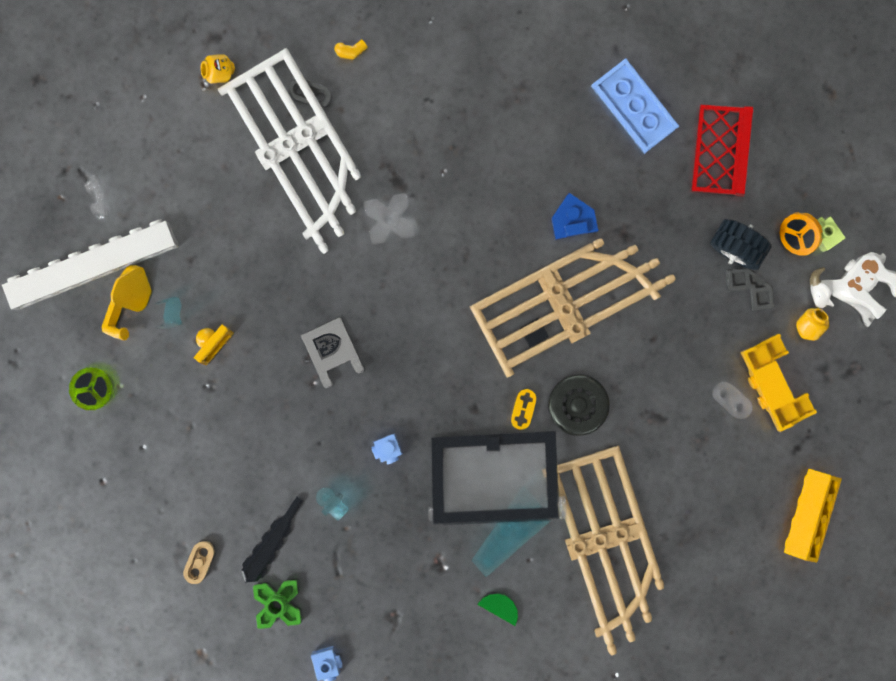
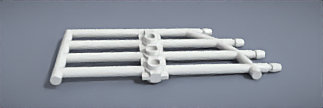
(295, 140)

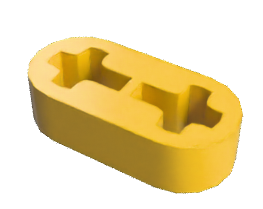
(528, 411)

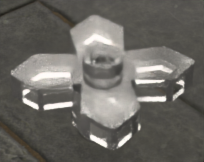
(379, 212)

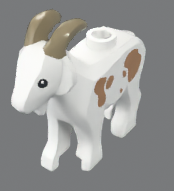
(855, 286)

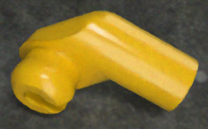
(350, 52)

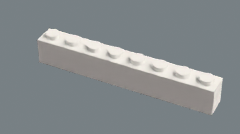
(90, 265)

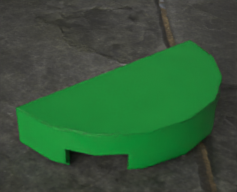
(500, 606)

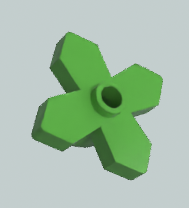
(287, 612)

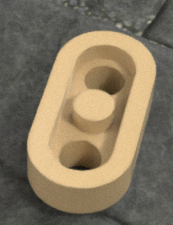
(199, 561)

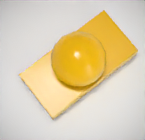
(211, 343)

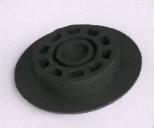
(579, 405)

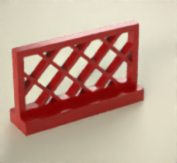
(741, 154)

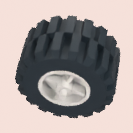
(741, 244)

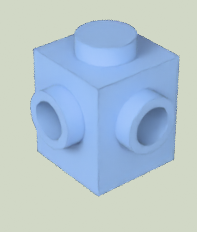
(387, 449)
(326, 664)

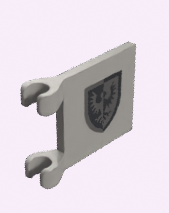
(329, 348)

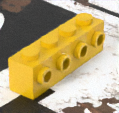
(812, 515)

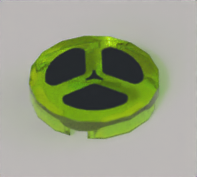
(91, 388)

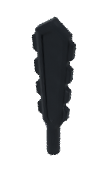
(264, 553)

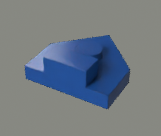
(573, 218)

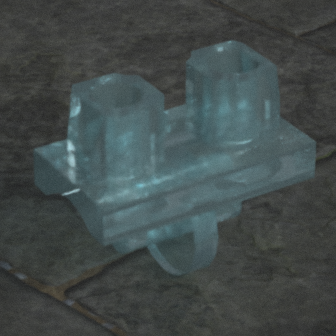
(332, 504)

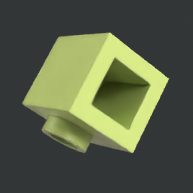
(831, 233)

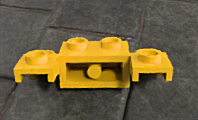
(772, 386)

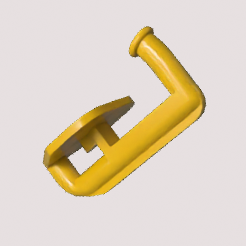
(130, 292)

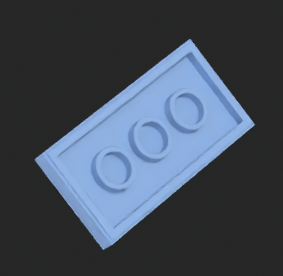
(635, 105)

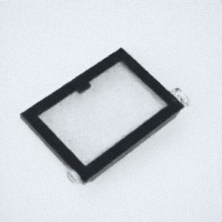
(495, 479)

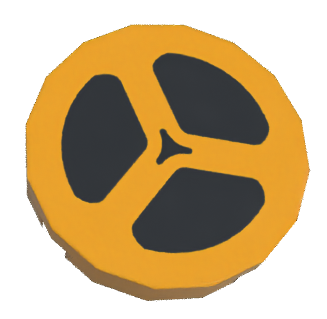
(801, 233)

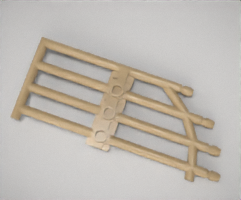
(562, 303)
(603, 538)

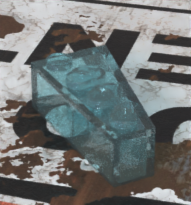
(504, 542)

